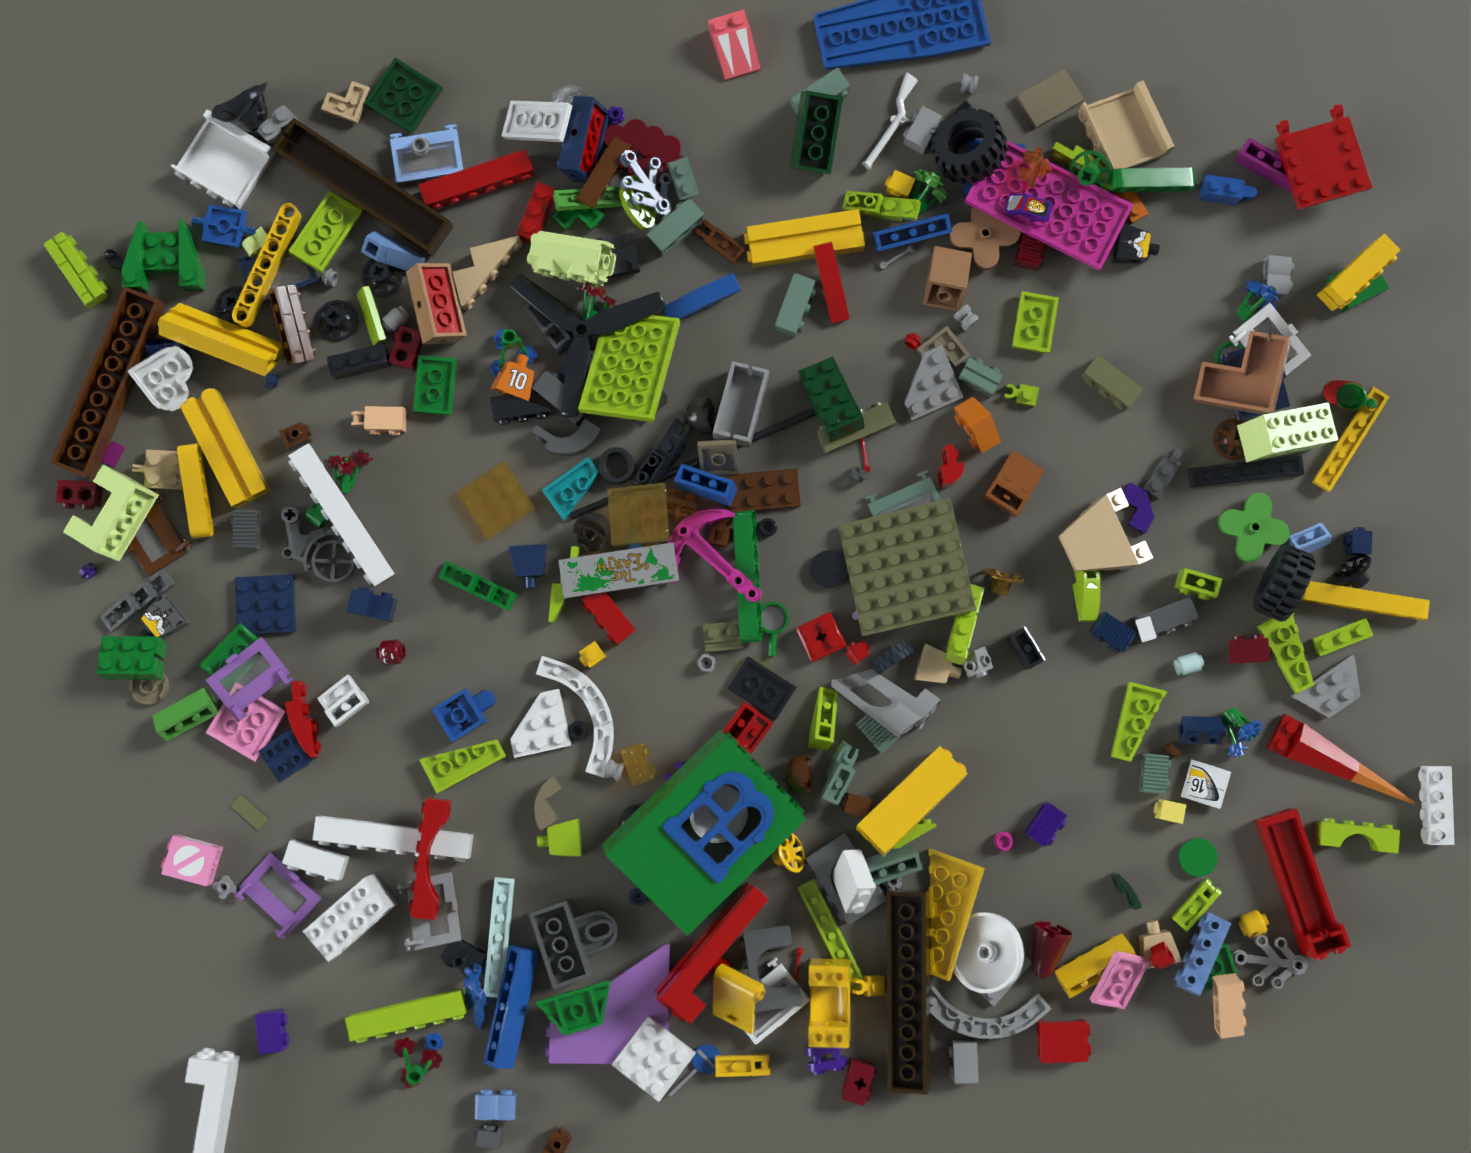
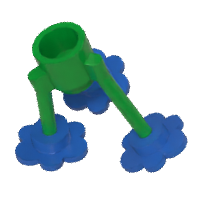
(507, 340)

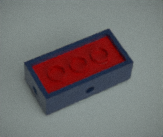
(583, 138)

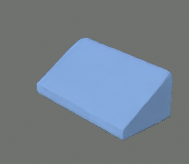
(1311, 538)

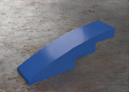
(703, 297)

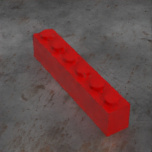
(477, 180)

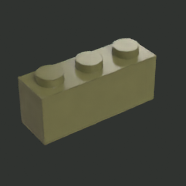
(1111, 383)

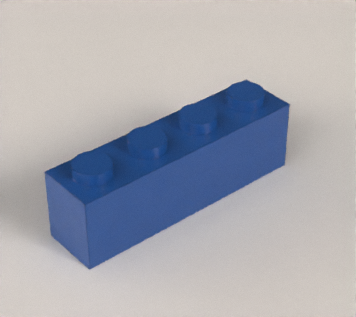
(911, 232)

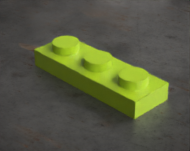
(1342, 637)

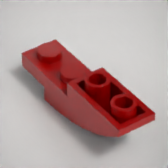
(303, 728)

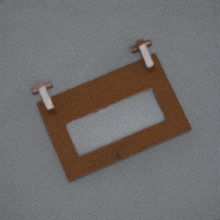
(157, 541)

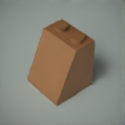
(947, 278)

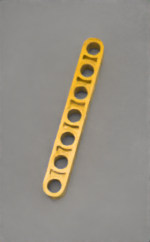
(265, 255)
(1366, 600)

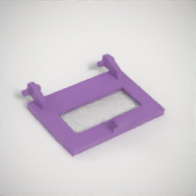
(248, 677)
(279, 893)

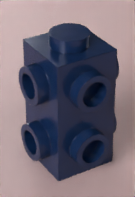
(1201, 730)

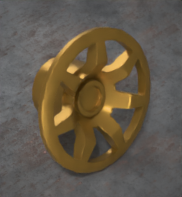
(1002, 583)

